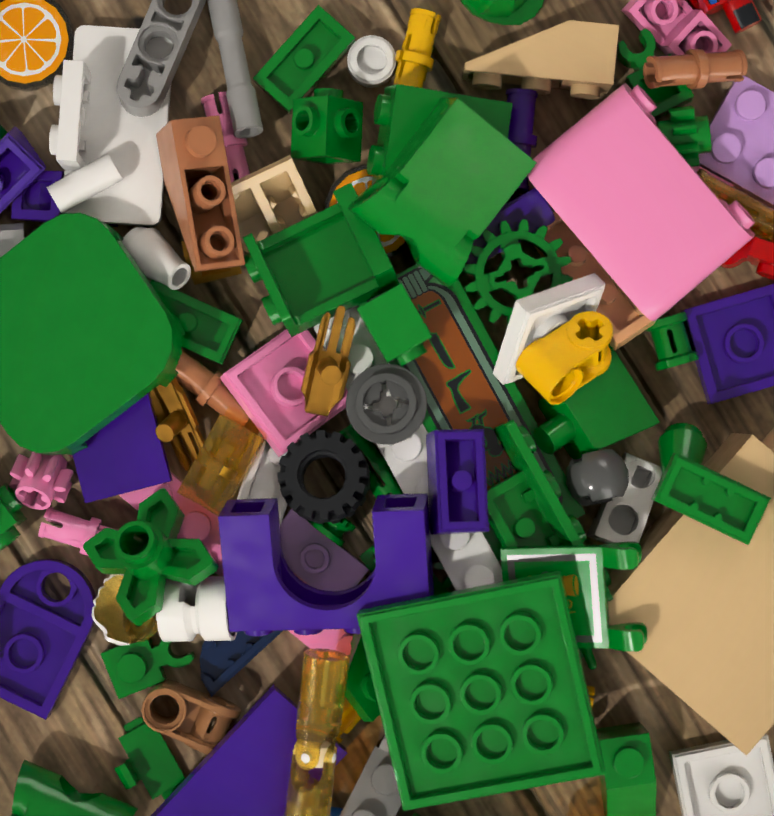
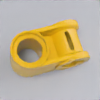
(568, 356)

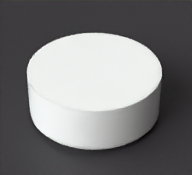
(371, 61)

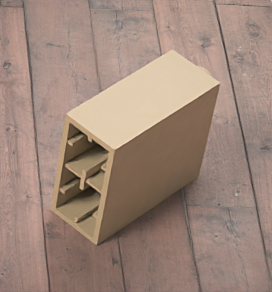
(710, 604)

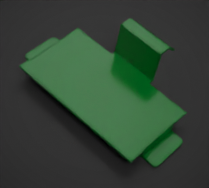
(148, 761)

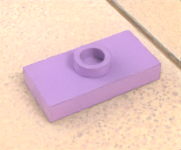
(318, 558)

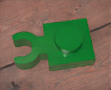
(663, 97)
(140, 665)

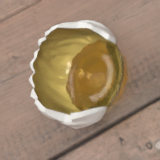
(112, 619)

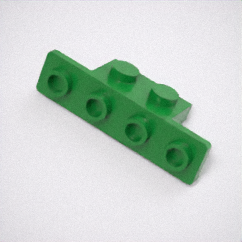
(526, 505)

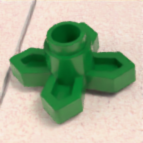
(149, 555)

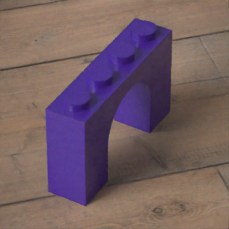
(270, 597)

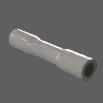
(240, 91)

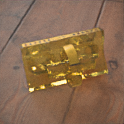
(221, 464)

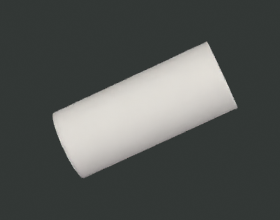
(84, 183)

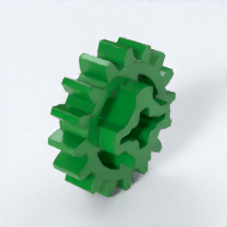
(512, 251)

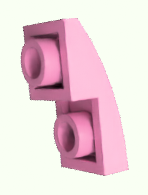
(676, 26)

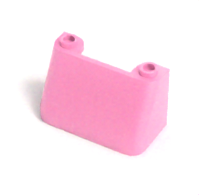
(638, 202)

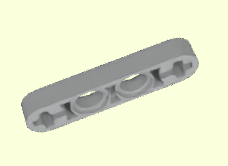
(156, 24)

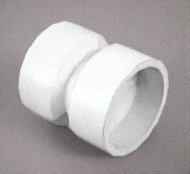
(194, 611)

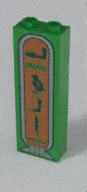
(462, 382)

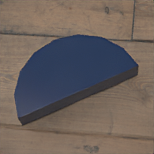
(225, 659)

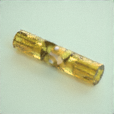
(316, 732)

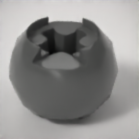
(597, 477)

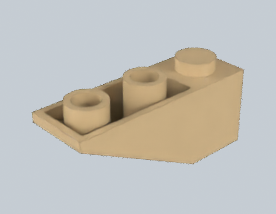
(565, 57)

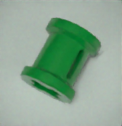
(683, 352)

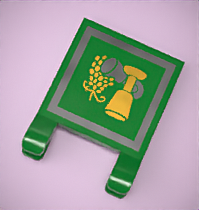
(584, 586)

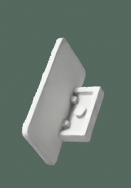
(97, 124)

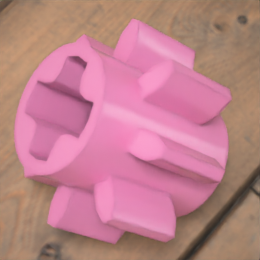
(40, 480)

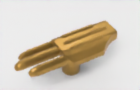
(327, 368)
(176, 418)

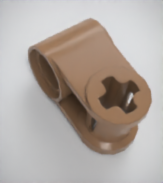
(193, 717)

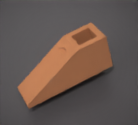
(201, 191)

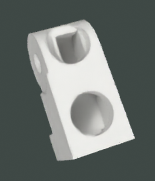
(626, 516)

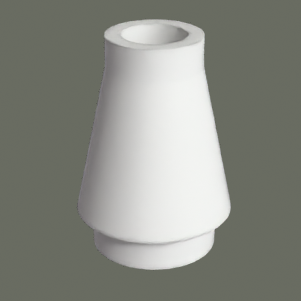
(156, 257)

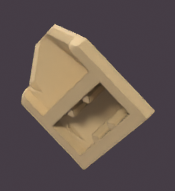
(271, 200)

